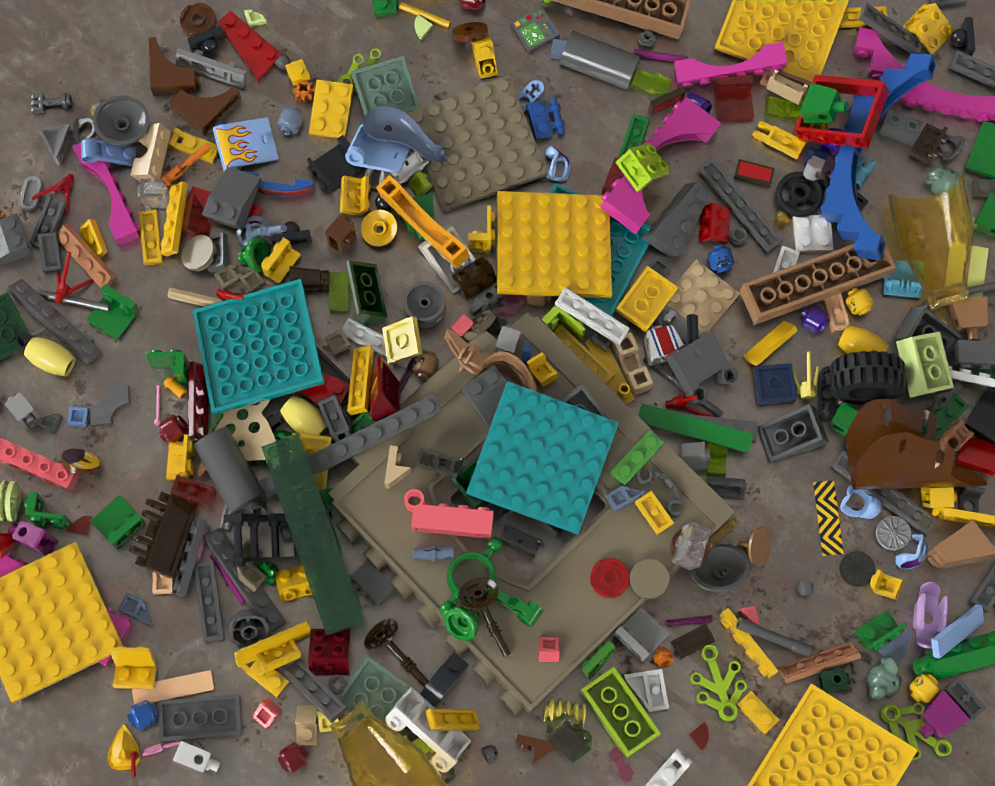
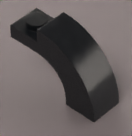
(444, 680)

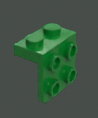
(34, 511)

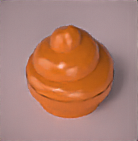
(663, 657)

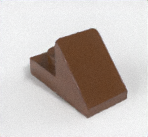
(541, 747)

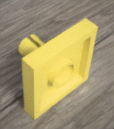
(402, 340)

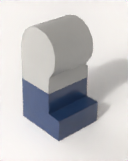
(814, 163)

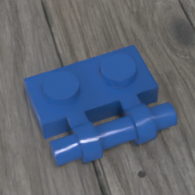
(540, 119)

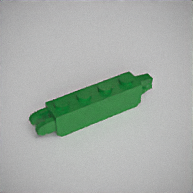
(964, 657)

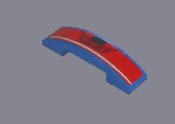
(300, 188)

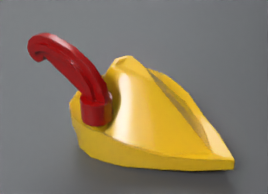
(124, 751)

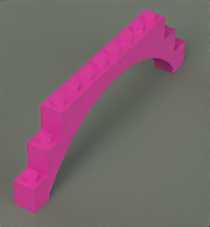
(925, 94)

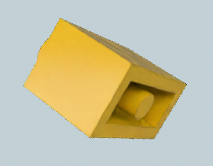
(938, 497)

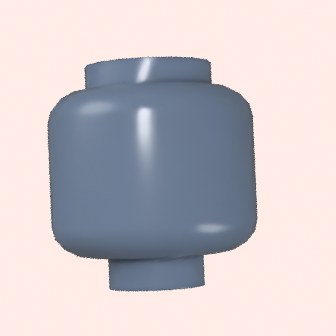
(290, 120)

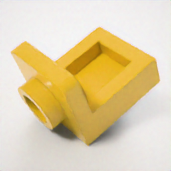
(297, 72)
(541, 370)
(886, 585)

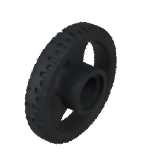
(789, 207)

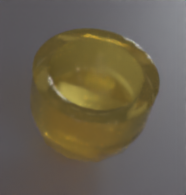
(782, 217)

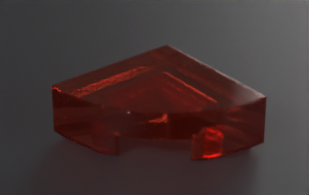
(80, 526)
(700, 736)

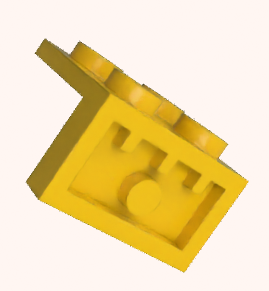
(930, 27)
(482, 242)
(180, 459)
(134, 667)

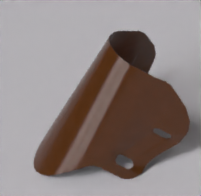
(898, 452)

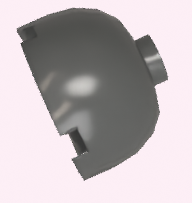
(247, 628)

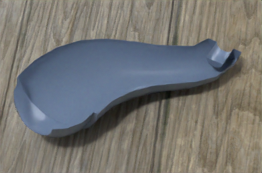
(403, 131)

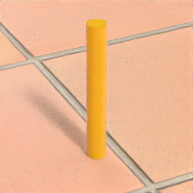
(426, 15)

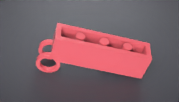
(447, 519)

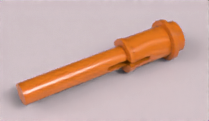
(177, 171)

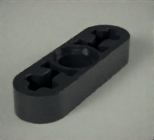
(820, 406)

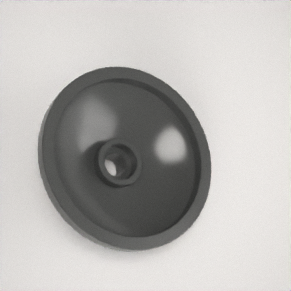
(120, 112)
(723, 569)

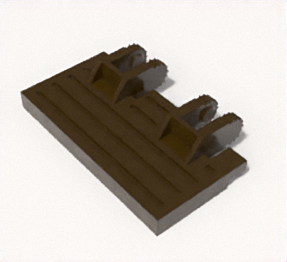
(167, 532)

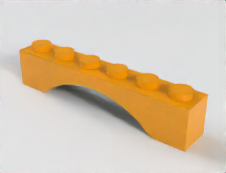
(430, 230)

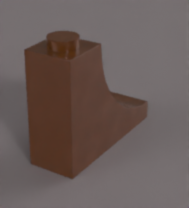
(167, 77)
(203, 112)

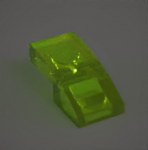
(650, 83)
(782, 108)
(338, 291)
(717, 463)

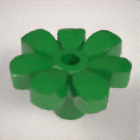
(269, 571)

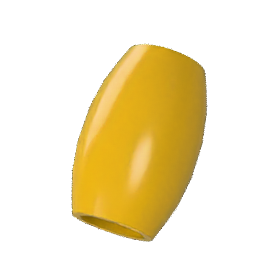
(859, 339)

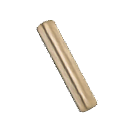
(192, 298)

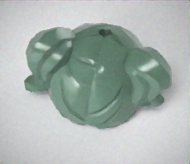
(943, 180)
(884, 679)

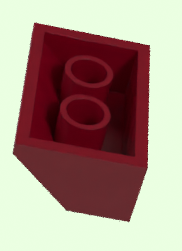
(383, 392)

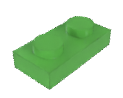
(594, 664)

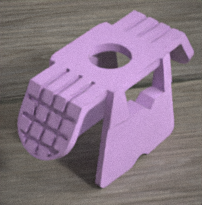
(928, 602)

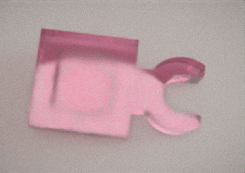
(511, 304)
(624, 770)

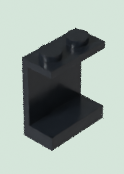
(333, 166)
(982, 417)

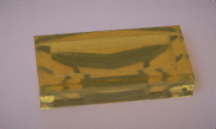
(723, 532)

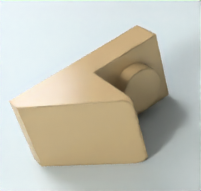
(393, 472)
(306, 725)

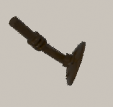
(480, 604)
(386, 640)

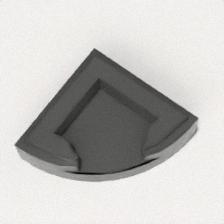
(49, 422)

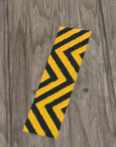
(828, 518)

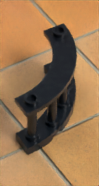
(254, 520)

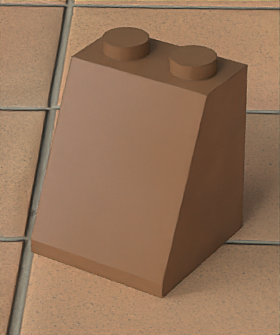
(962, 548)

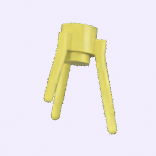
(808, 389)

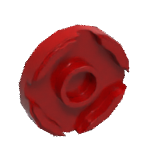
(609, 578)

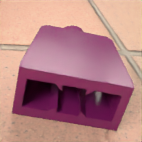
(33, 537)
(941, 716)

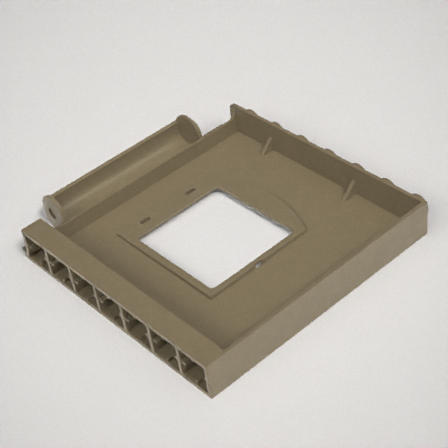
(561, 586)

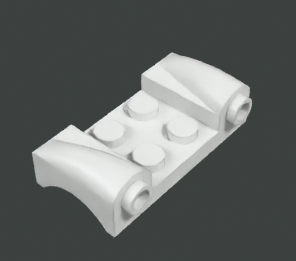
(411, 713)

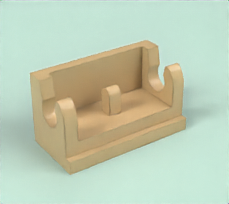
(786, 88)

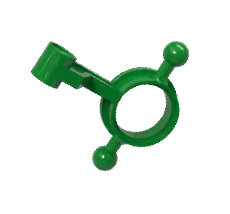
(528, 613)

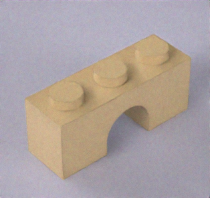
(152, 162)
(636, 375)

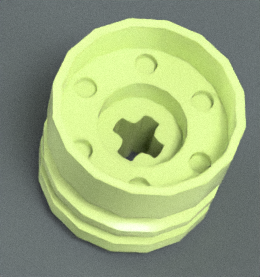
(9, 500)

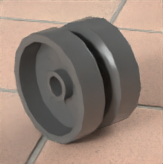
(425, 303)

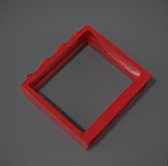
(854, 87)

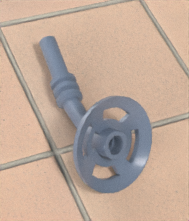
(264, 229)

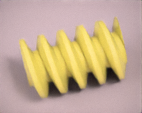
(554, 710)

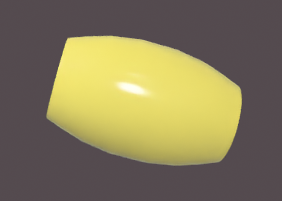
(49, 356)
(303, 417)

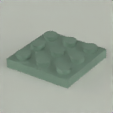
(385, 86)
(374, 687)

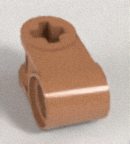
(956, 434)

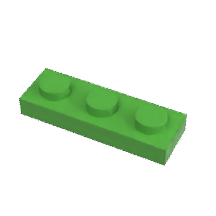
(637, 458)

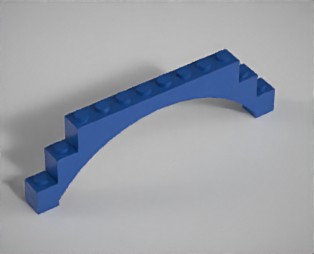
(841, 195)

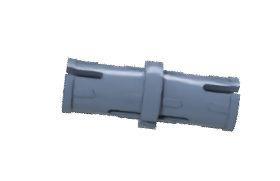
(432, 553)

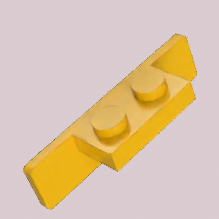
(274, 650)

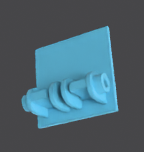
(902, 282)

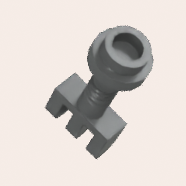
(40, 102)

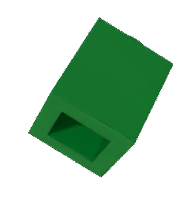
(843, 418)

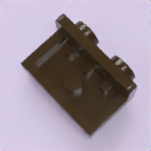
(928, 143)
(475, 277)

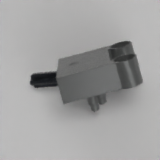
(699, 360)

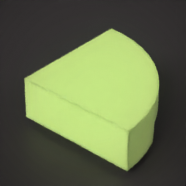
(254, 18)
(422, 27)

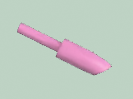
(158, 748)

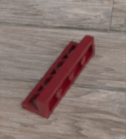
(197, 402)

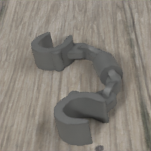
(670, 483)

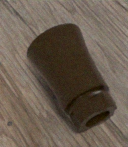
(312, 278)

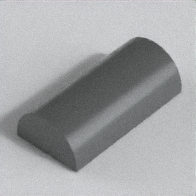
(599, 60)
(228, 469)

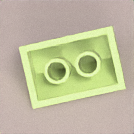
(925, 364)

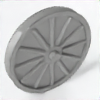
(893, 533)

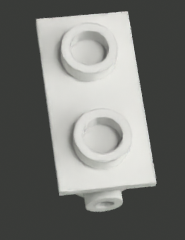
(414, 165)

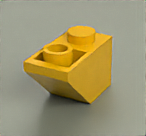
(484, 57)

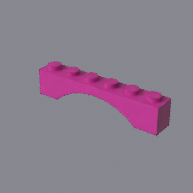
(693, 72)
(120, 222)

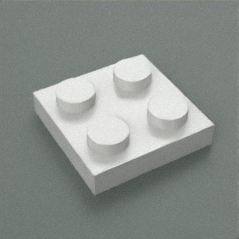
(812, 234)

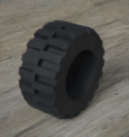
(867, 377)

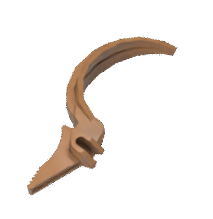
(476, 363)

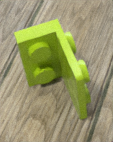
(642, 165)
(559, 316)

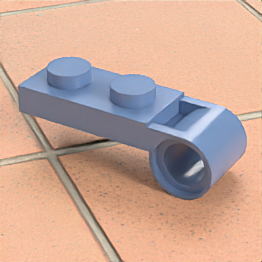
(95, 150)

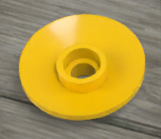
(373, 222)

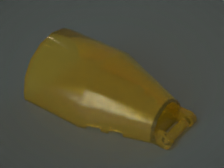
(937, 242)
(382, 755)

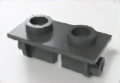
(727, 486)

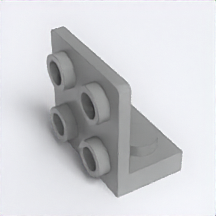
(641, 634)

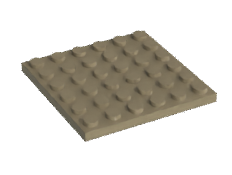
(484, 144)

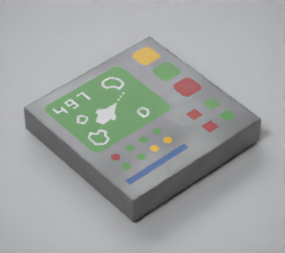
(535, 29)

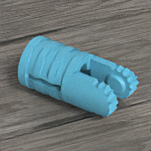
(863, 172)

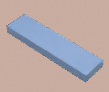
(957, 631)

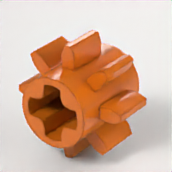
(304, 91)

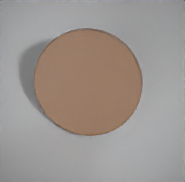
(758, 546)

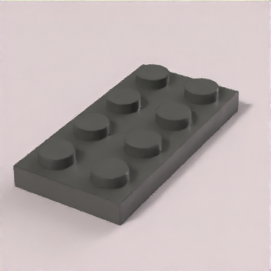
(199, 718)

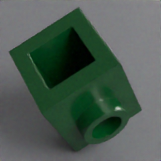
(834, 680)

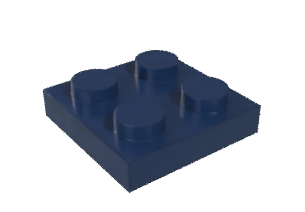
(774, 383)

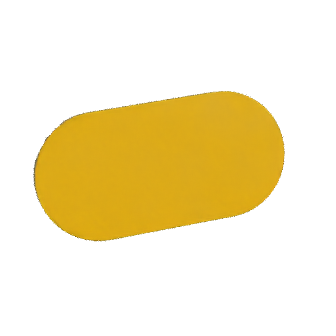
(964, 516)

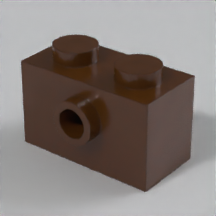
(341, 234)

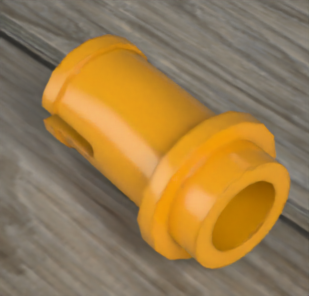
(172, 384)

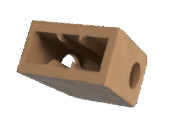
(970, 316)

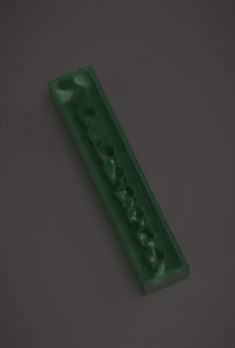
(313, 534)

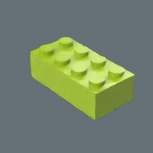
(620, 712)

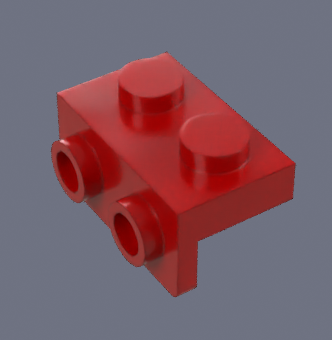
(715, 223)

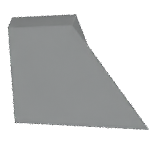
(57, 140)

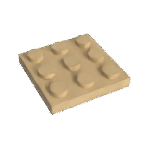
(702, 294)

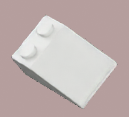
(441, 265)

